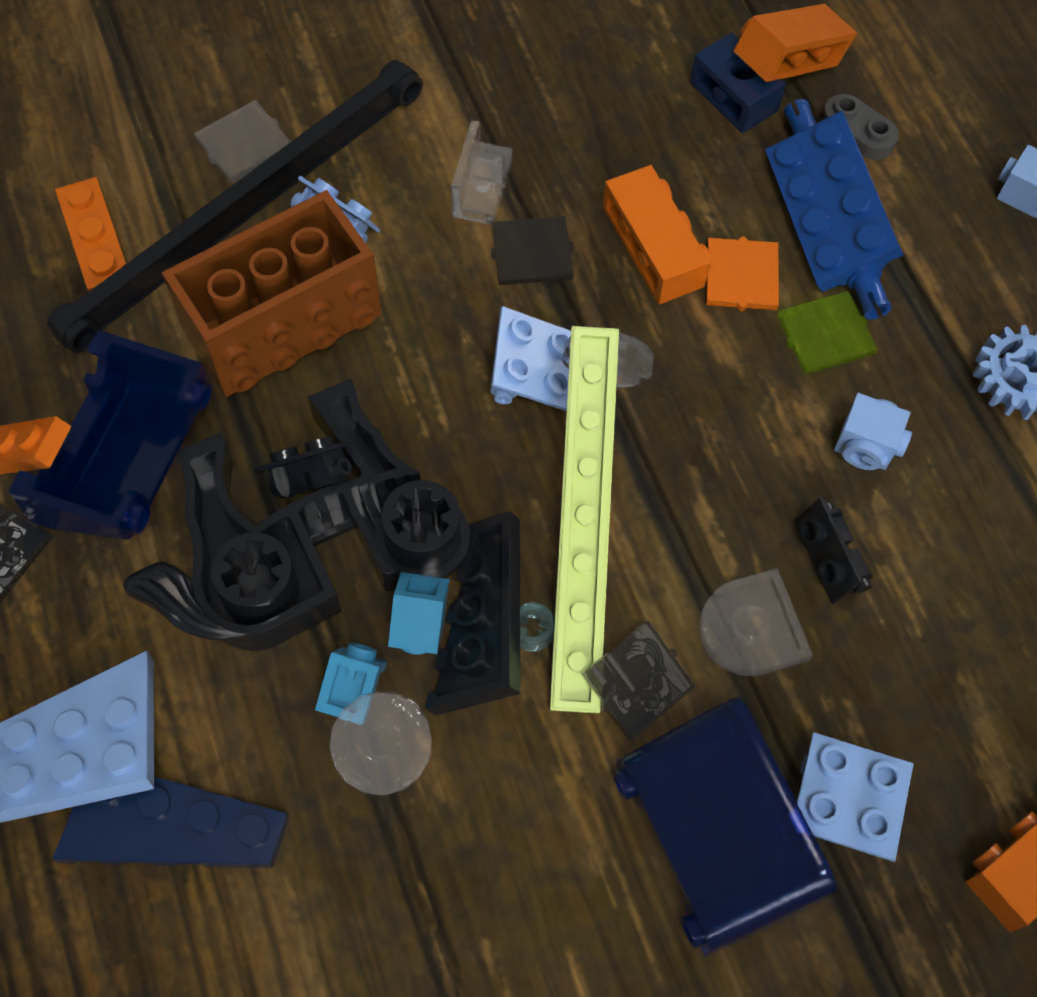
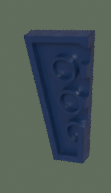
(173, 828)

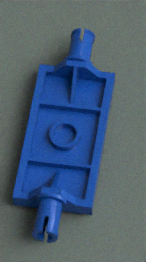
(835, 206)

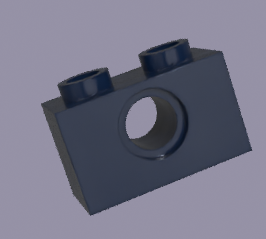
(734, 85)

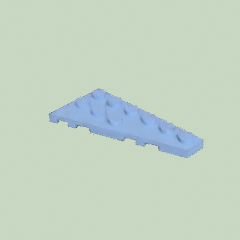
(81, 744)

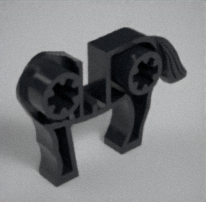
(266, 578)

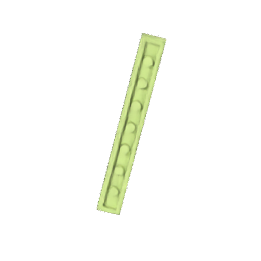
(584, 517)

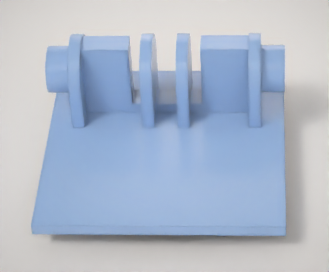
(529, 360)
(854, 795)

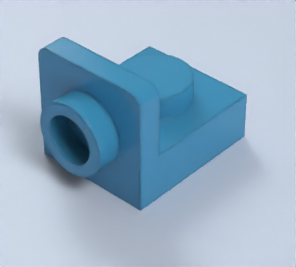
(348, 675)

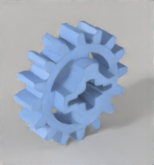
(1014, 376)

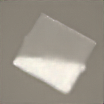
(242, 140)

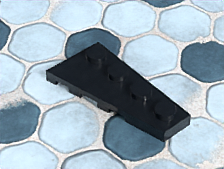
(485, 621)

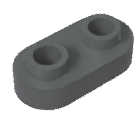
(872, 131)

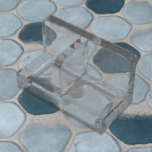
(479, 178)

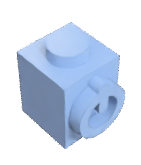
(873, 433)

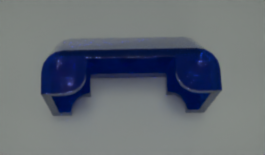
(118, 441)
(726, 826)

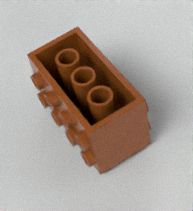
(275, 292)

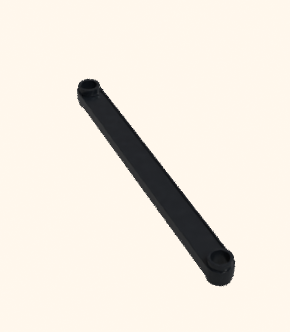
(79, 321)

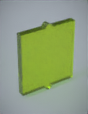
(827, 332)

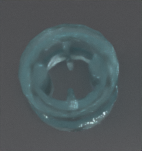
(546, 620)

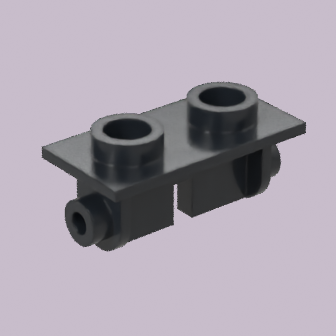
(322, 461)
(826, 540)

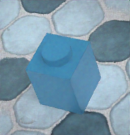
(418, 613)

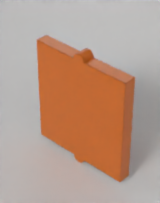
(743, 274)

